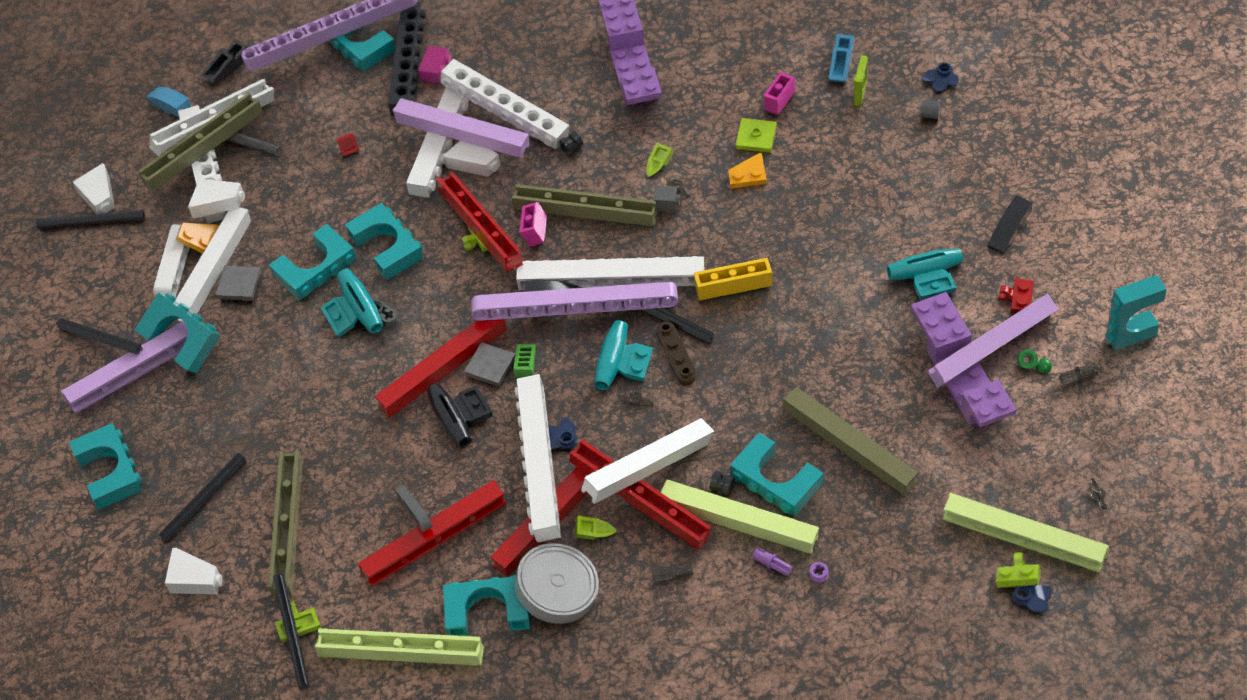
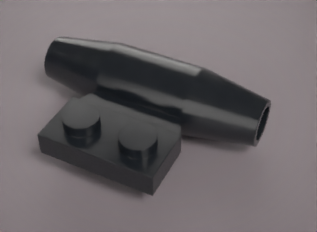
(455, 413)

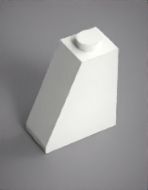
(472, 159)
(96, 189)
(215, 197)
(191, 575)

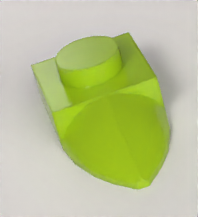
(659, 157)
(592, 527)

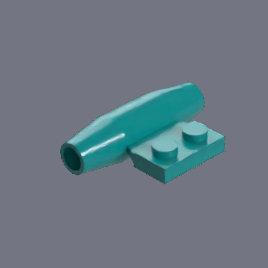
(928, 271)
(354, 305)
(616, 356)

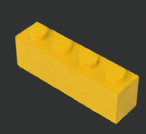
(733, 279)

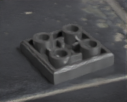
(238, 283)
(490, 364)

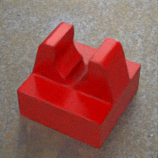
(347, 144)

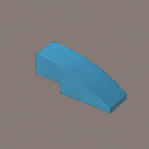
(841, 58)
(169, 100)

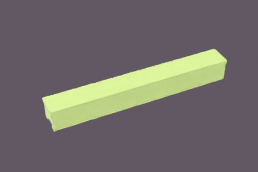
(743, 517)
(1025, 532)
(400, 647)

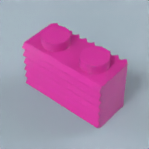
(433, 63)
(779, 93)
(533, 224)

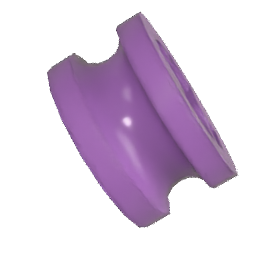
(819, 578)

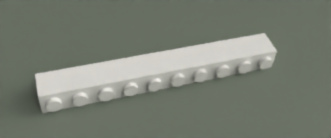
(612, 271)
(538, 459)

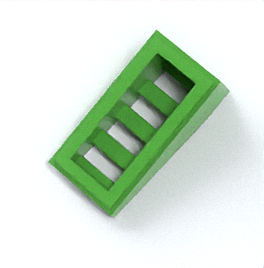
(524, 371)

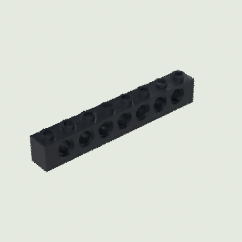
(406, 55)

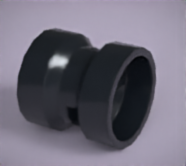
(570, 143)
(722, 483)

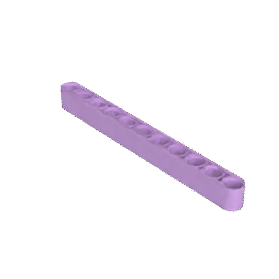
(321, 31)
(574, 301)

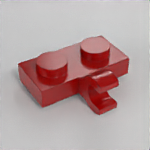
(1020, 295)

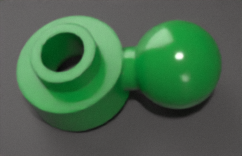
(1043, 365)

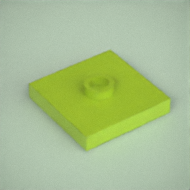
(860, 80)
(756, 135)

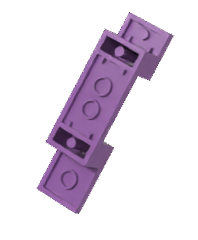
(628, 52)
(947, 333)

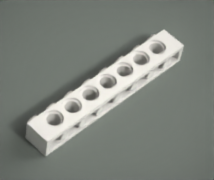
(504, 103)
(205, 166)

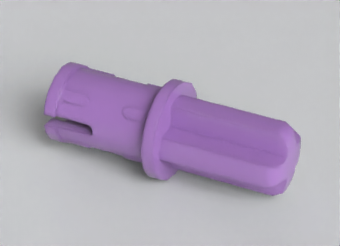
(772, 561)

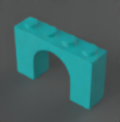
(365, 53)
(382, 221)
(303, 281)
(1122, 326)
(200, 336)
(123, 480)
(789, 495)
(461, 596)

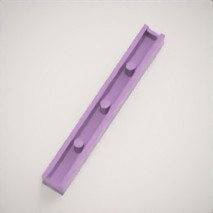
(461, 128)
(992, 340)
(125, 369)

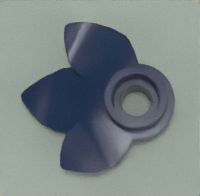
(941, 77)
(561, 433)
(1035, 597)

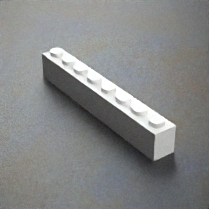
(430, 157)

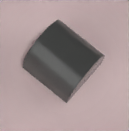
(930, 109)

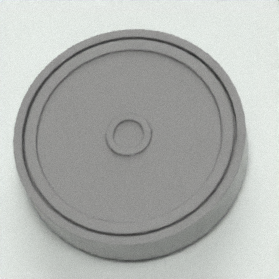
(556, 583)

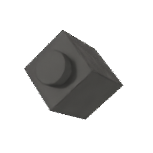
(666, 198)

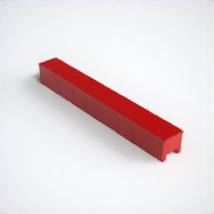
(480, 222)
(438, 365)
(646, 499)
(444, 527)
(513, 550)

